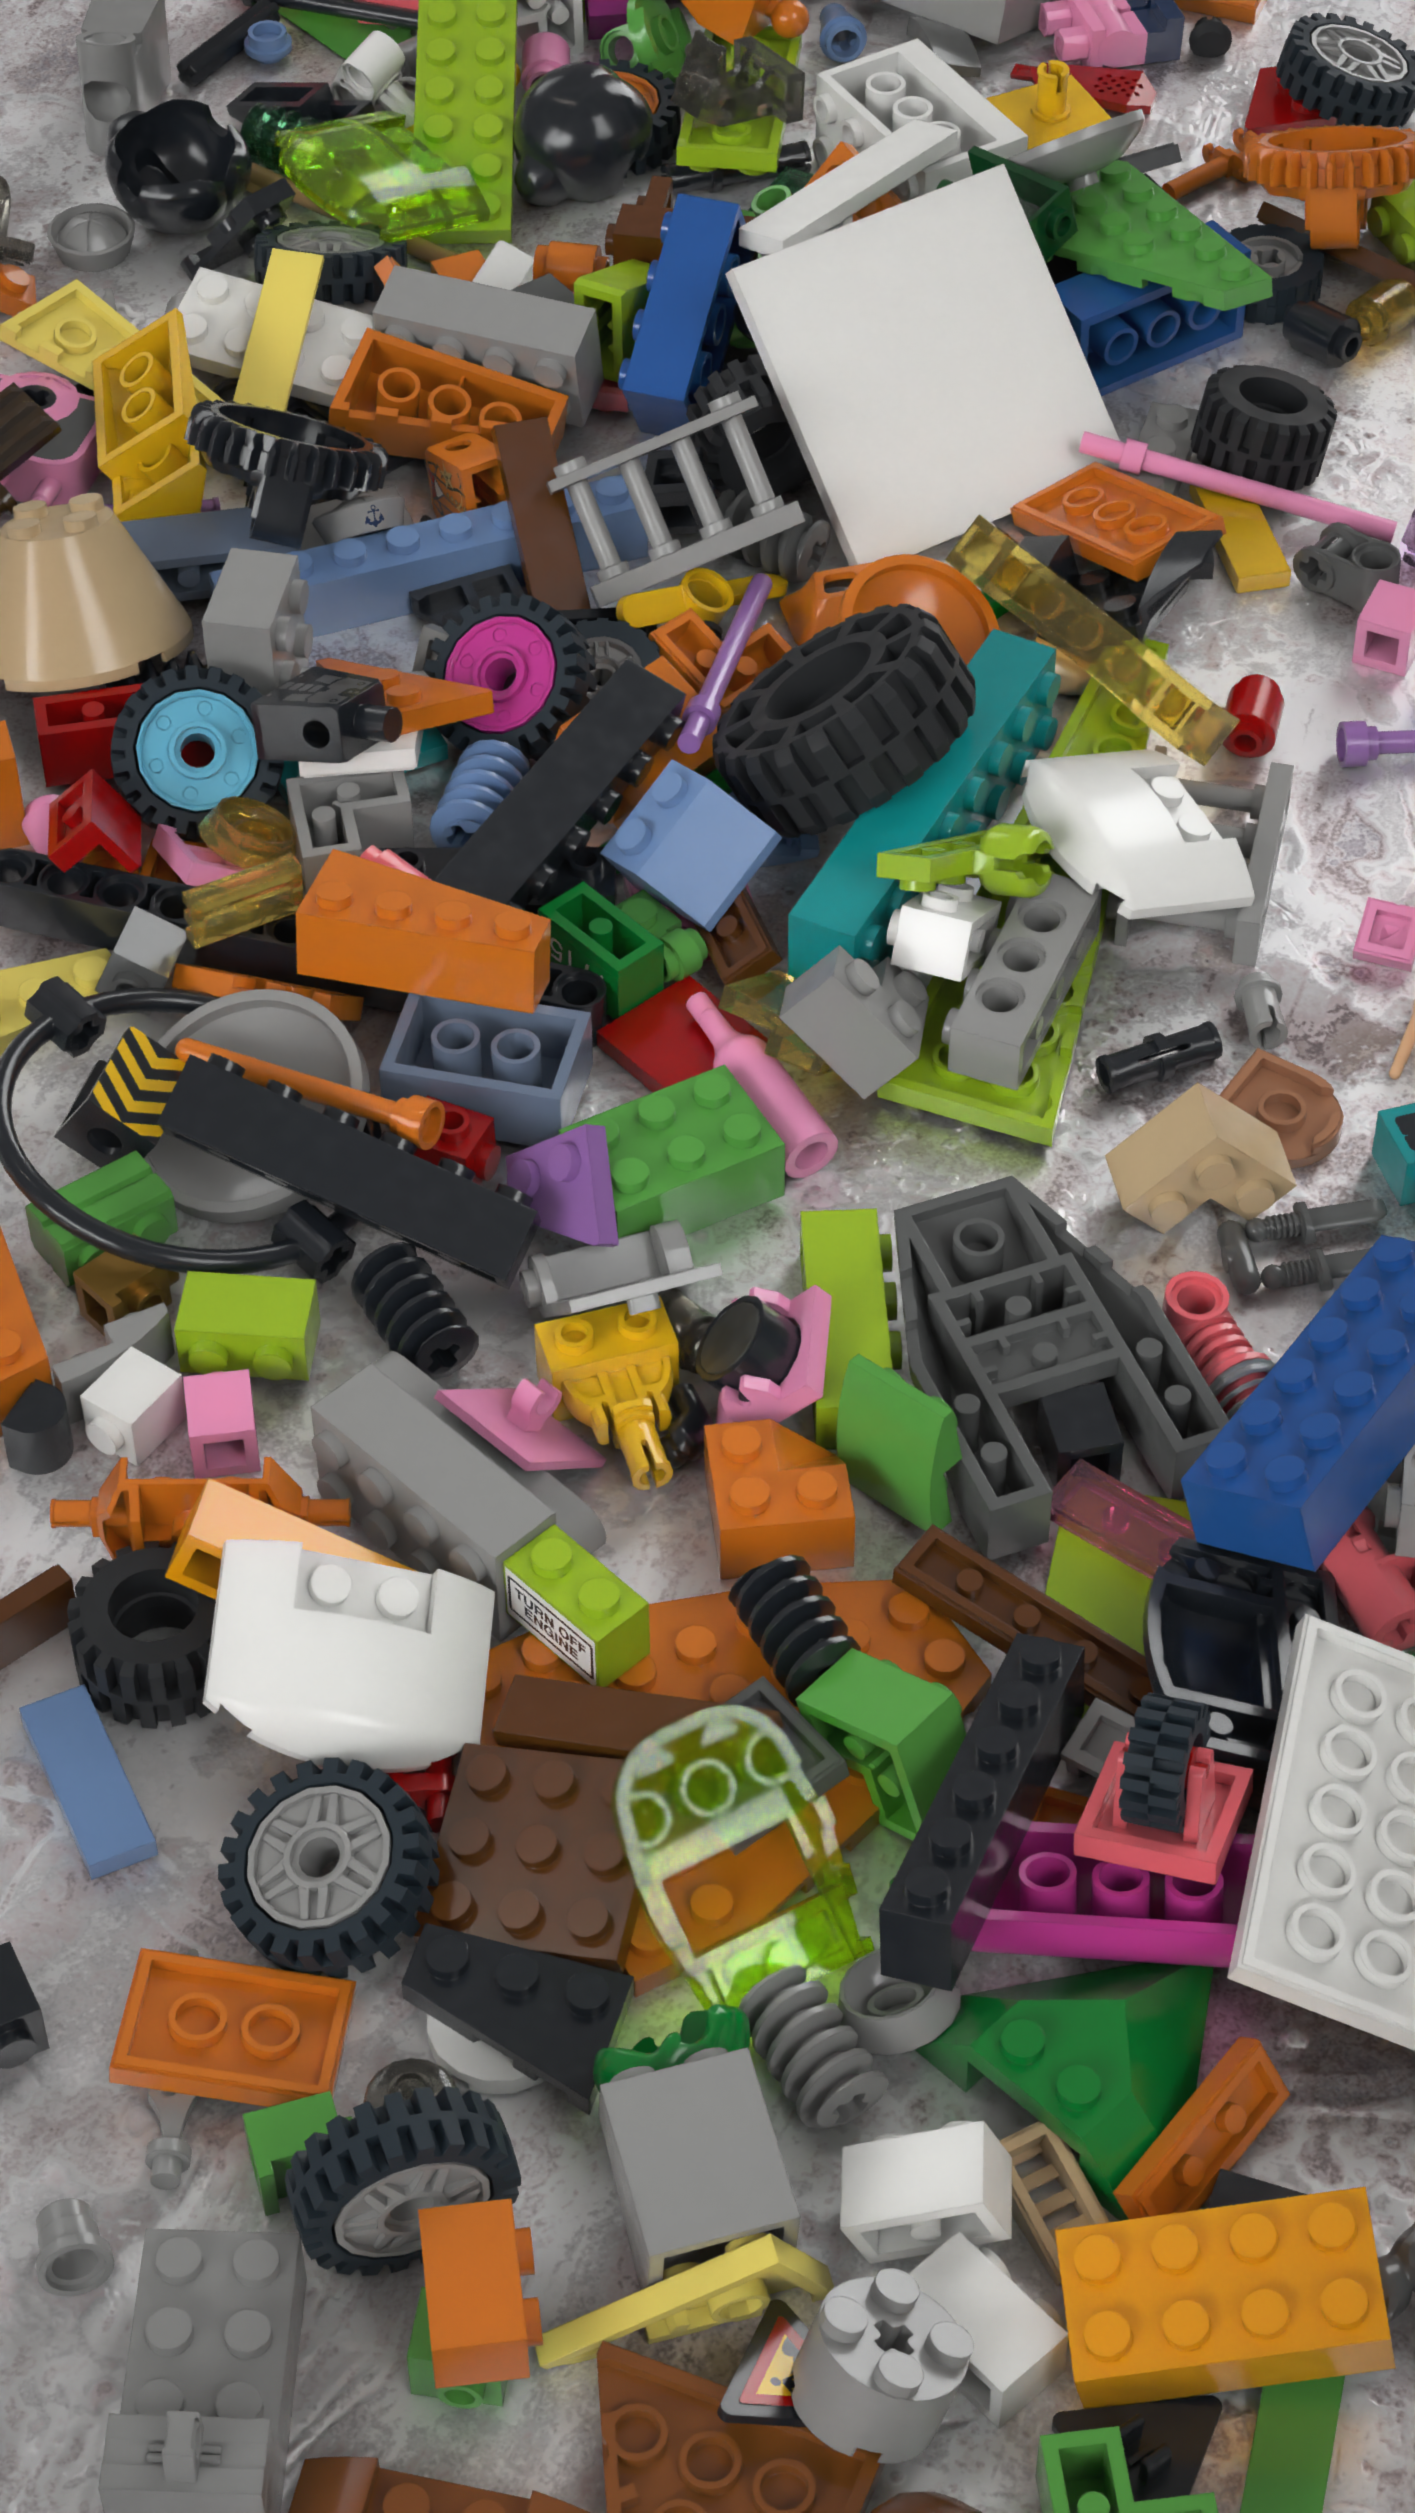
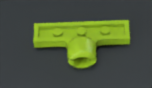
(992, 855)

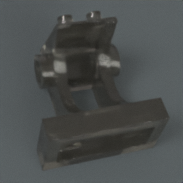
(740, 93)

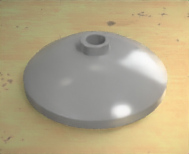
(1082, 153)

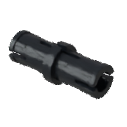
(1192, 1044)

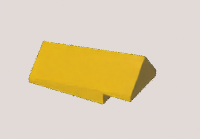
(141, 423)

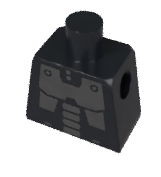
(323, 717)

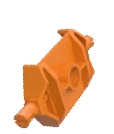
(157, 1507)

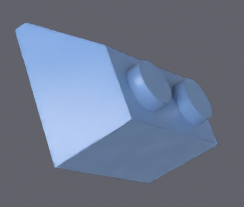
(690, 845)

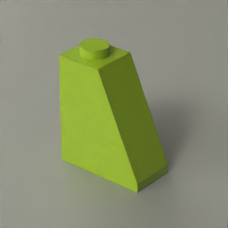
(616, 296)

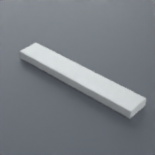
(848, 187)

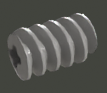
(811, 2050)

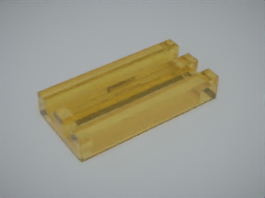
(243, 900)

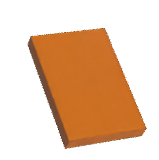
(231, 2030)

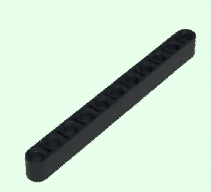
(94, 904)

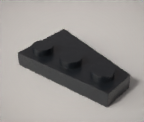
(523, 2003)

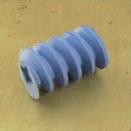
(476, 788)

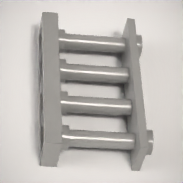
(718, 534)
(1257, 842)

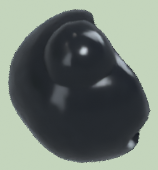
(578, 134)
(176, 166)

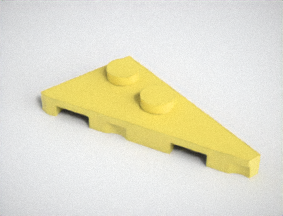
(692, 2298)

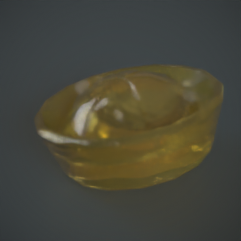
(247, 832)

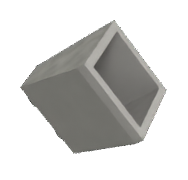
(694, 2160)

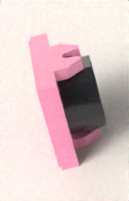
(767, 1354)

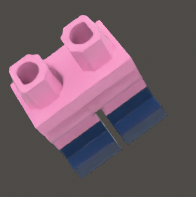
(1113, 31)

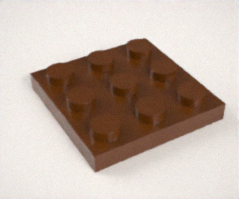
(535, 1856)

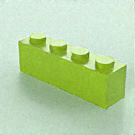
(847, 1260)

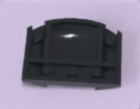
(1224, 1638)

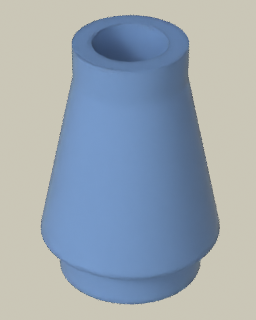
(841, 34)

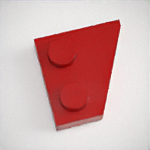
(1276, 110)

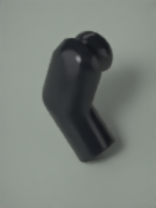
(687, 1431)

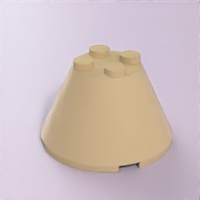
(80, 599)

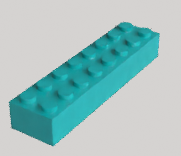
(951, 799)

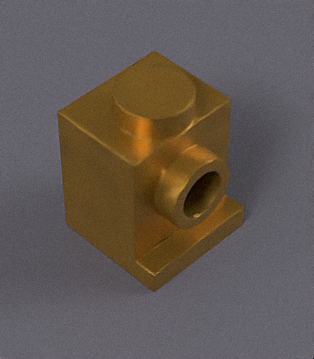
(116, 1287)

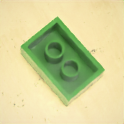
(690, 1154)

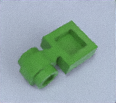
(682, 948)

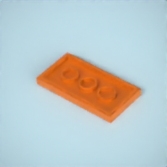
(1112, 518)

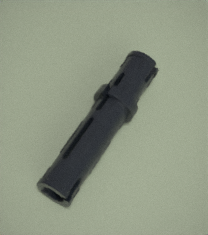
(688, 180)

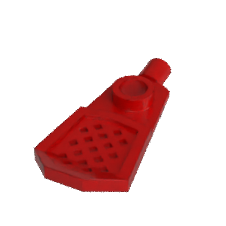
(1110, 87)

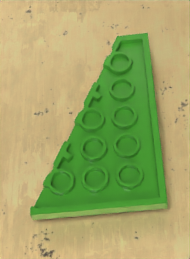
(1143, 235)

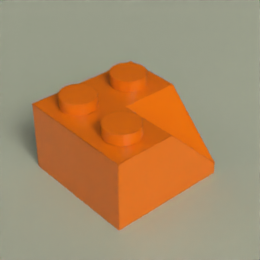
(776, 1498)

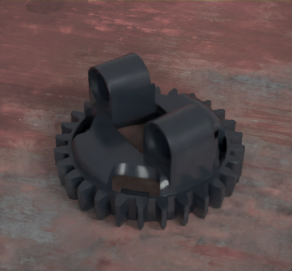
(284, 462)

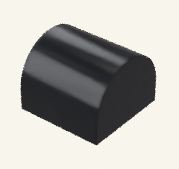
(38, 1431)

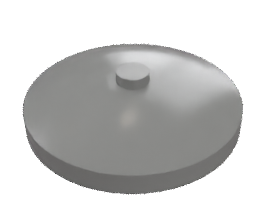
(275, 1029)

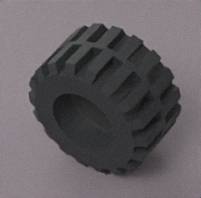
(1264, 426)
(773, 443)
(135, 1676)

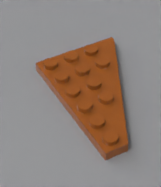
(677, 2456)

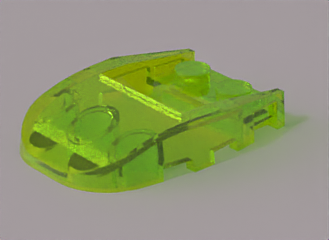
(711, 1787)

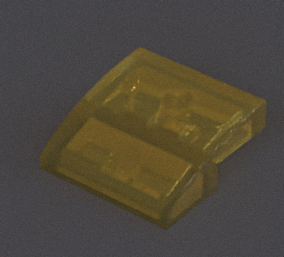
(760, 1002)

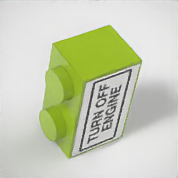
(577, 1607)

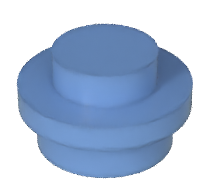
(268, 42)

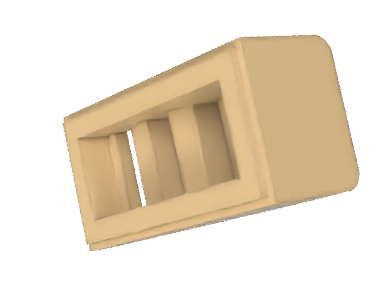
(1063, 2167)

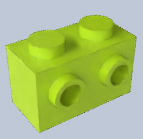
(248, 1324)

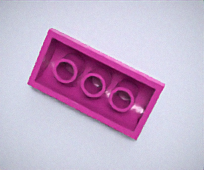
(1112, 1911)

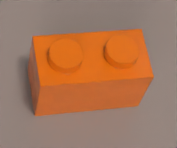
(475, 2293)

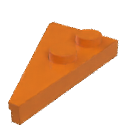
(421, 699)

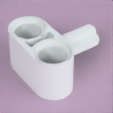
(374, 75)

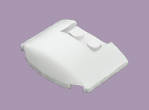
(1135, 832)
(348, 1656)

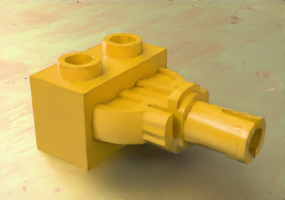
(616, 1374)

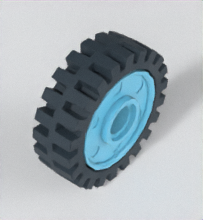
(166, 717)

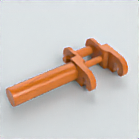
(1218, 164)

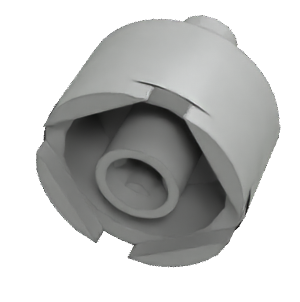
(879, 2367)

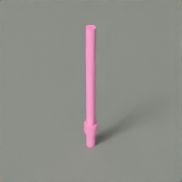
(1136, 456)

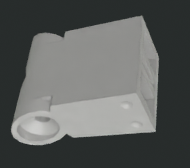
(121, 62)

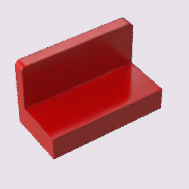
(90, 816)

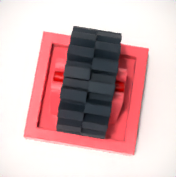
(1165, 1797)

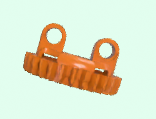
(1333, 173)

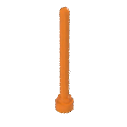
(411, 1118)

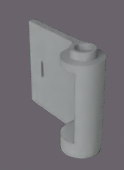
(607, 1275)

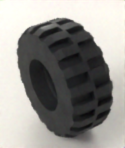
(845, 720)

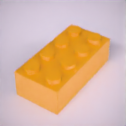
(1224, 2299)

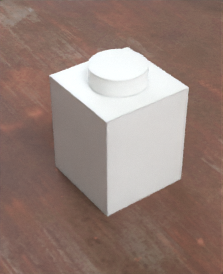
(133, 1406)

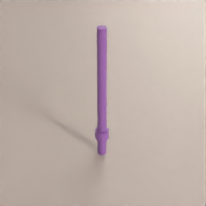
(704, 709)

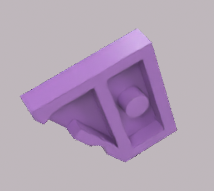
(569, 1184)

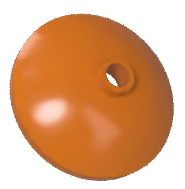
(929, 586)

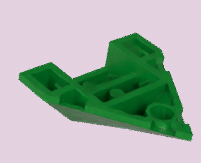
(1088, 2056)

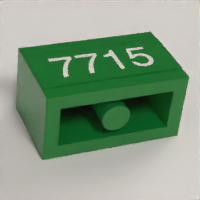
(603, 939)

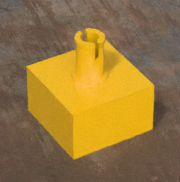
(1051, 107)

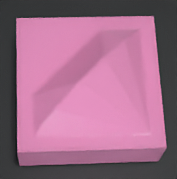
(1386, 935)

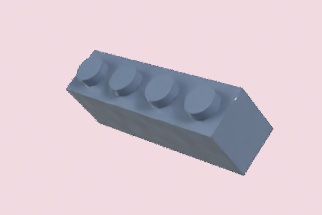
(194, 544)

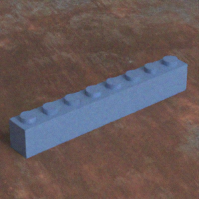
(372, 574)

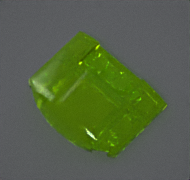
(379, 174)

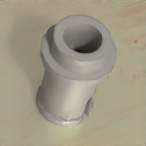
(1259, 999)

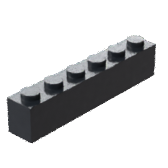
(570, 790)
(349, 1170)
(981, 1813)

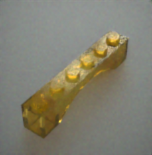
(1093, 640)

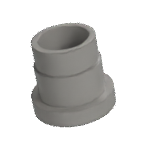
(71, 2250)

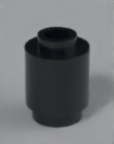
(1322, 333)

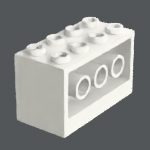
(905, 83)

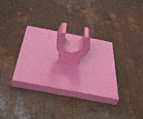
(522, 1425)

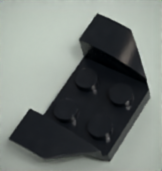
(1131, 603)

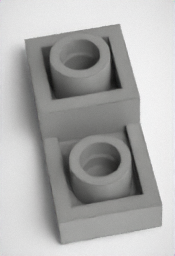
(143, 1330)

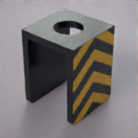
(122, 1101)

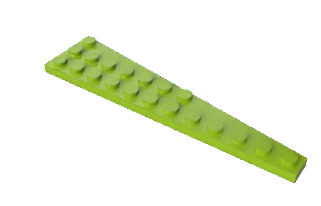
(1032, 1112)

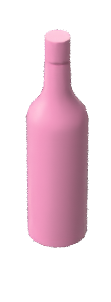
(771, 1088)

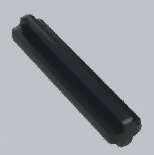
(224, 44)

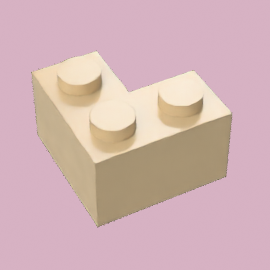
(1196, 1153)

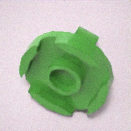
(656, 37)

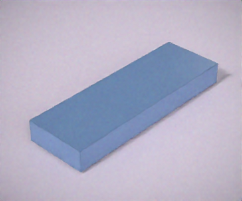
(88, 1782)

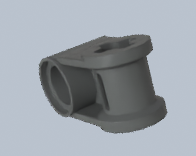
(1351, 565)

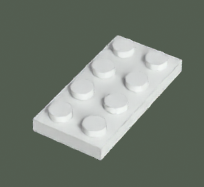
(219, 322)

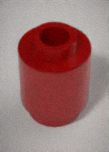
(1259, 707)

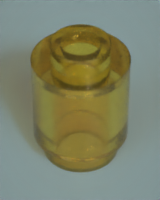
(1383, 310)

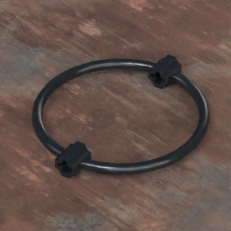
(74, 1023)

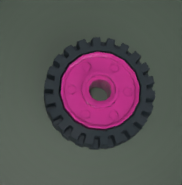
(523, 639)

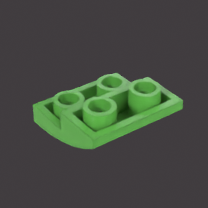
(897, 1442)

